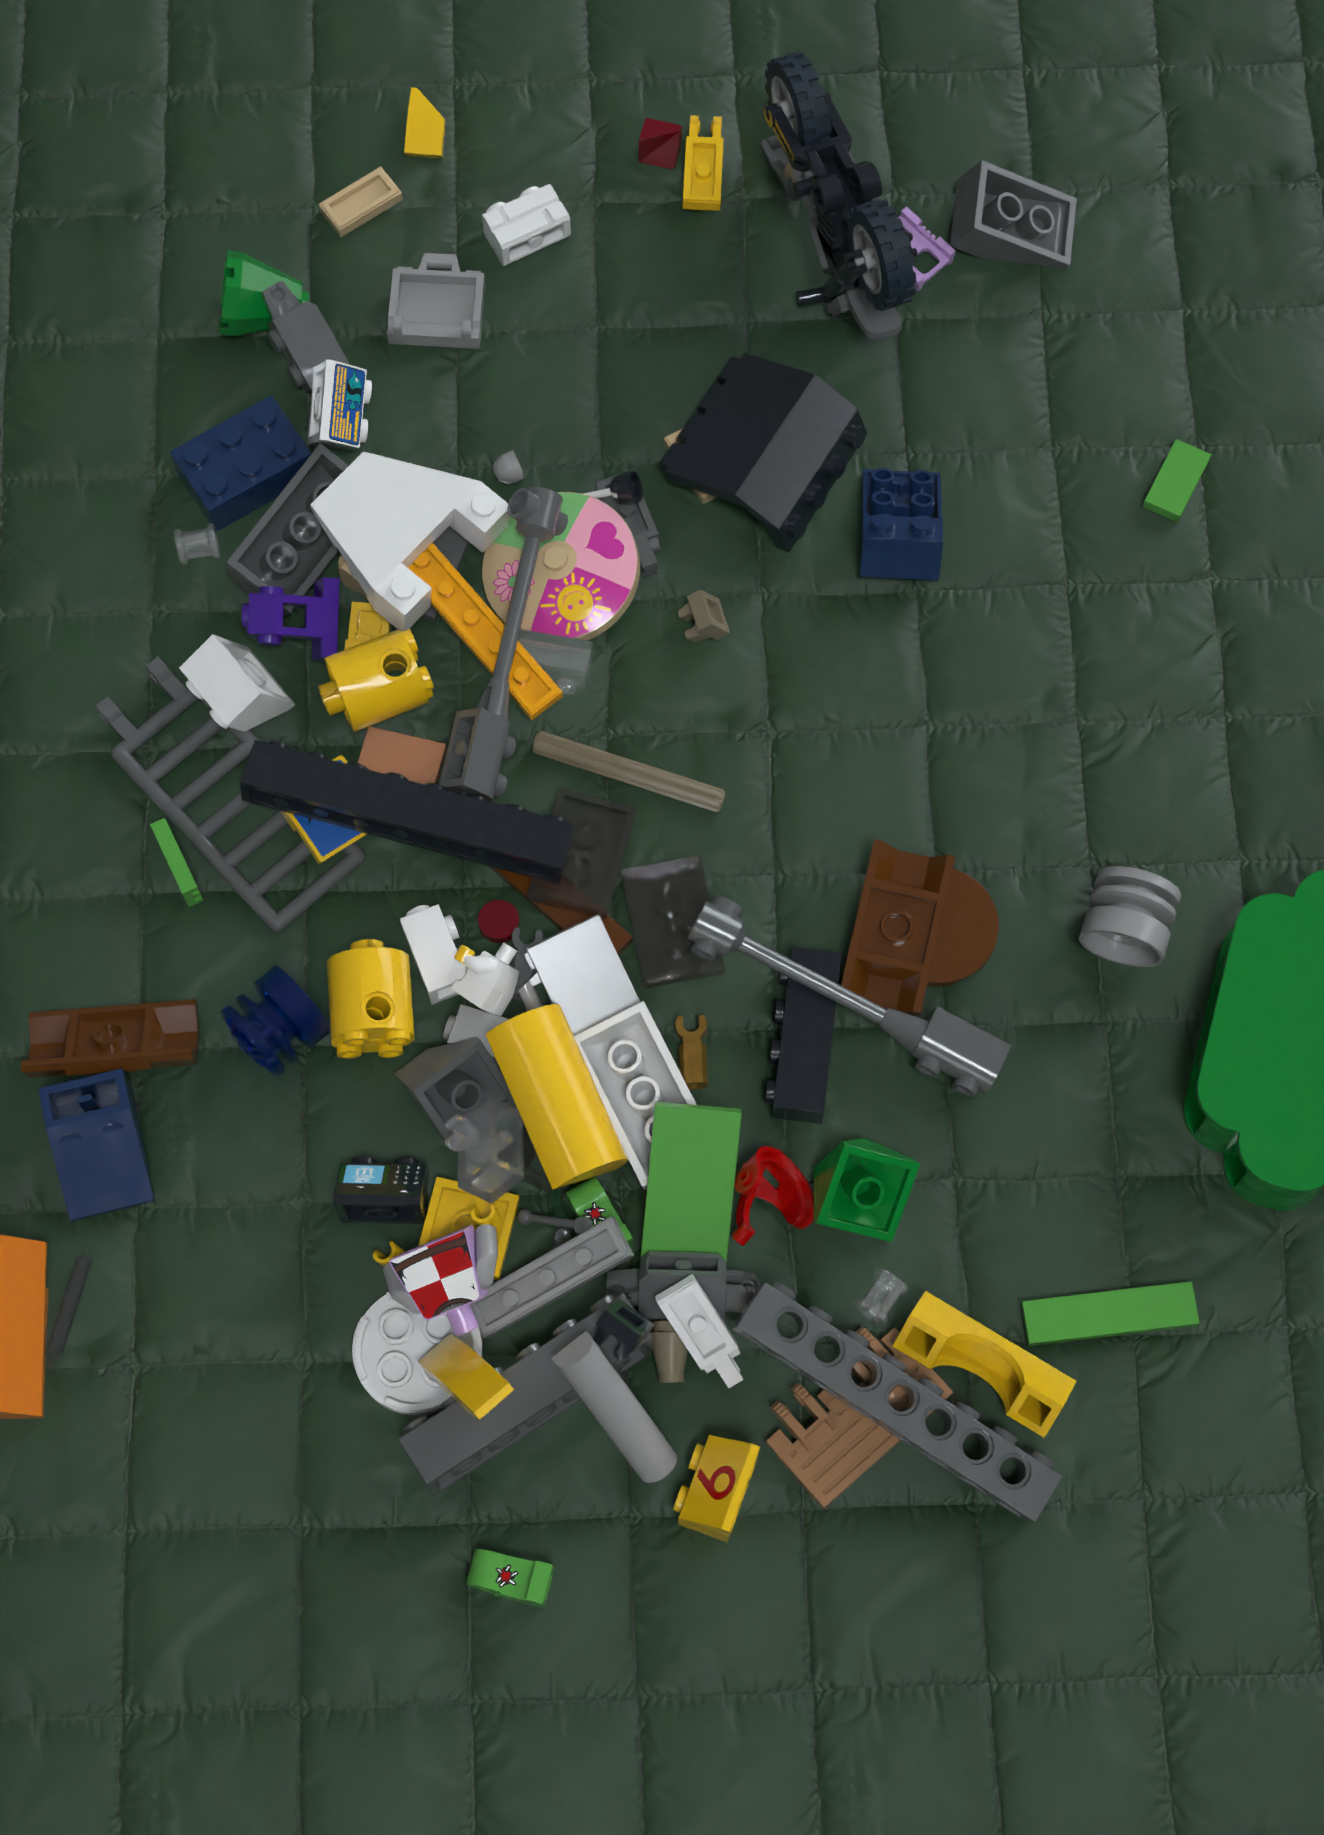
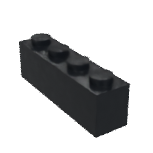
(804, 1042)

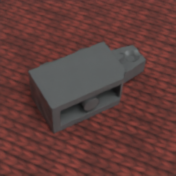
(300, 334)

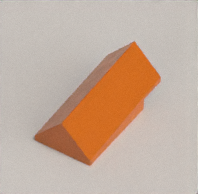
(22, 1327)

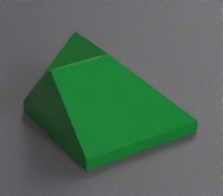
(863, 1188)

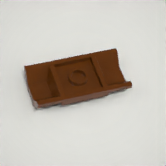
(897, 927)
(112, 1039)

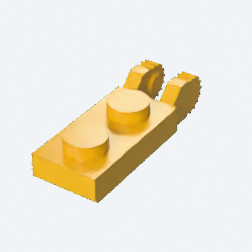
(703, 167)

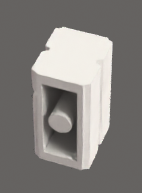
(526, 224)

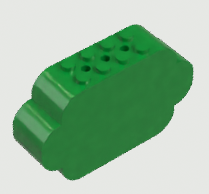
(1262, 1052)

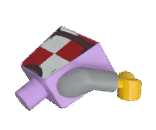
(445, 1272)

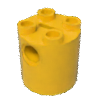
(365, 689)
(370, 1000)

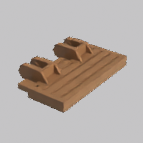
(842, 1442)

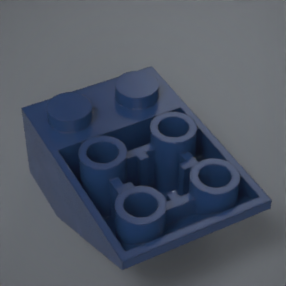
(901, 524)
(97, 1144)

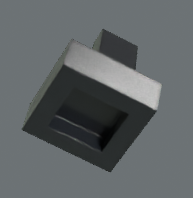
(624, 1325)

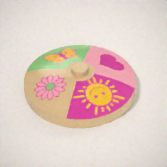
(579, 577)

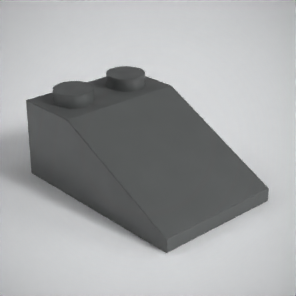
(1012, 218)

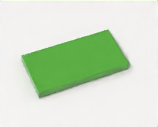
(691, 1178)

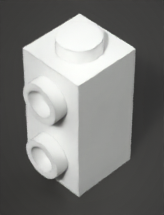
(433, 950)

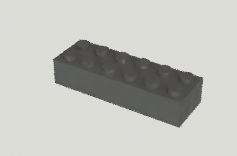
(459, 1443)

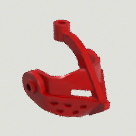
(791, 1197)

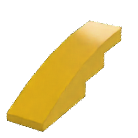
(465, 1376)

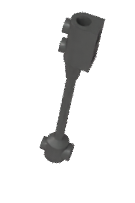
(481, 734)
(938, 1042)

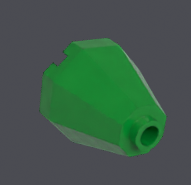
(241, 293)

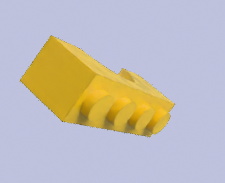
(1027, 1385)

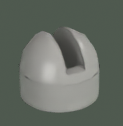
(508, 468)

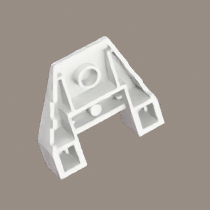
(389, 513)

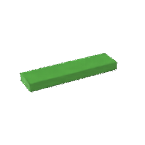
(1109, 1313)

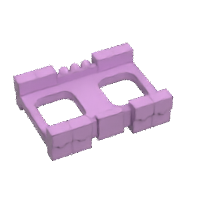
(926, 242)

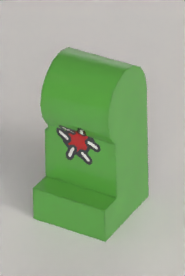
(592, 1202)
(511, 1577)

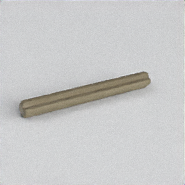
(628, 771)

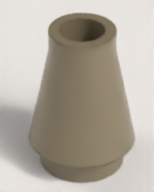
(668, 1352)

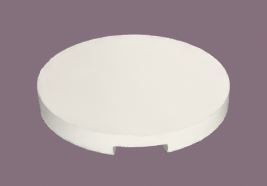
(388, 1352)

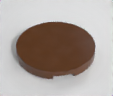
(965, 933)

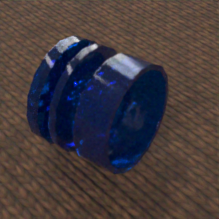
(275, 1021)

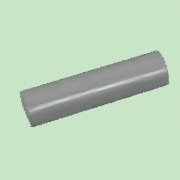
(616, 1408)

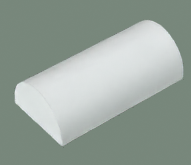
(632, 1074)

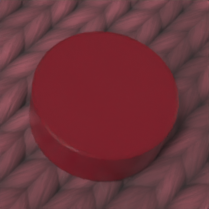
(498, 921)

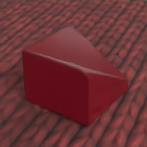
(660, 143)

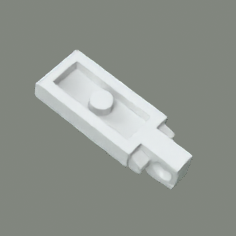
(701, 1329)

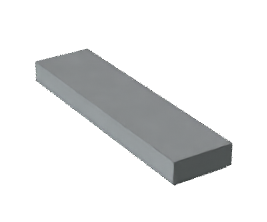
(551, 1277)

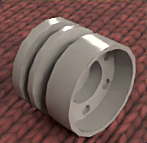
(1130, 916)

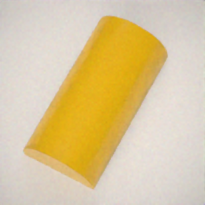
(556, 1096)

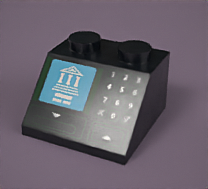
(382, 1191)

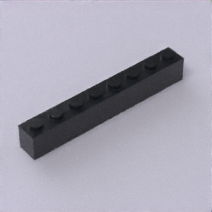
(407, 811)

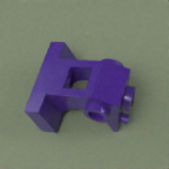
(264, 617)

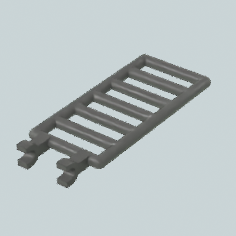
(199, 835)

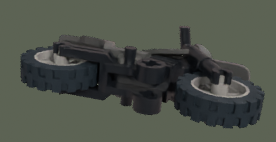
(853, 235)

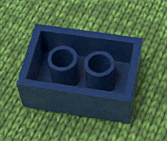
(241, 462)

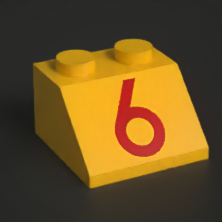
(717, 1487)

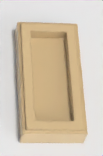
(360, 201)

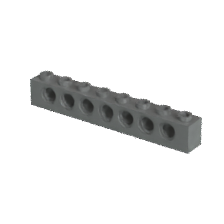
(1035, 1475)

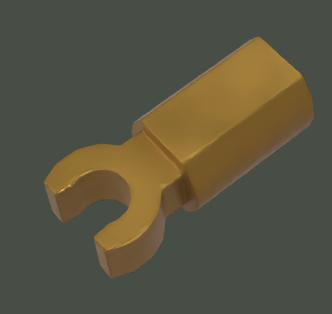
(693, 1054)

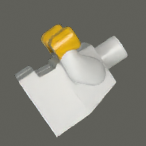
(488, 979)

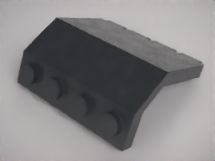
(767, 443)

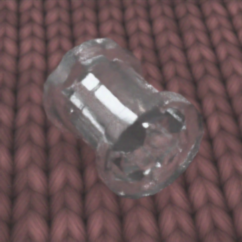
(197, 543)
(881, 1297)

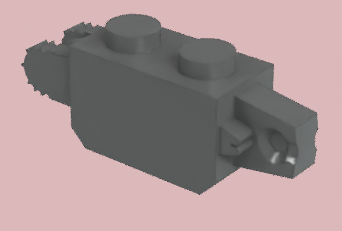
(660, 1270)

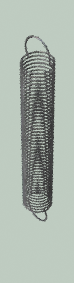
(56, 1340)

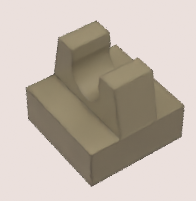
(708, 617)

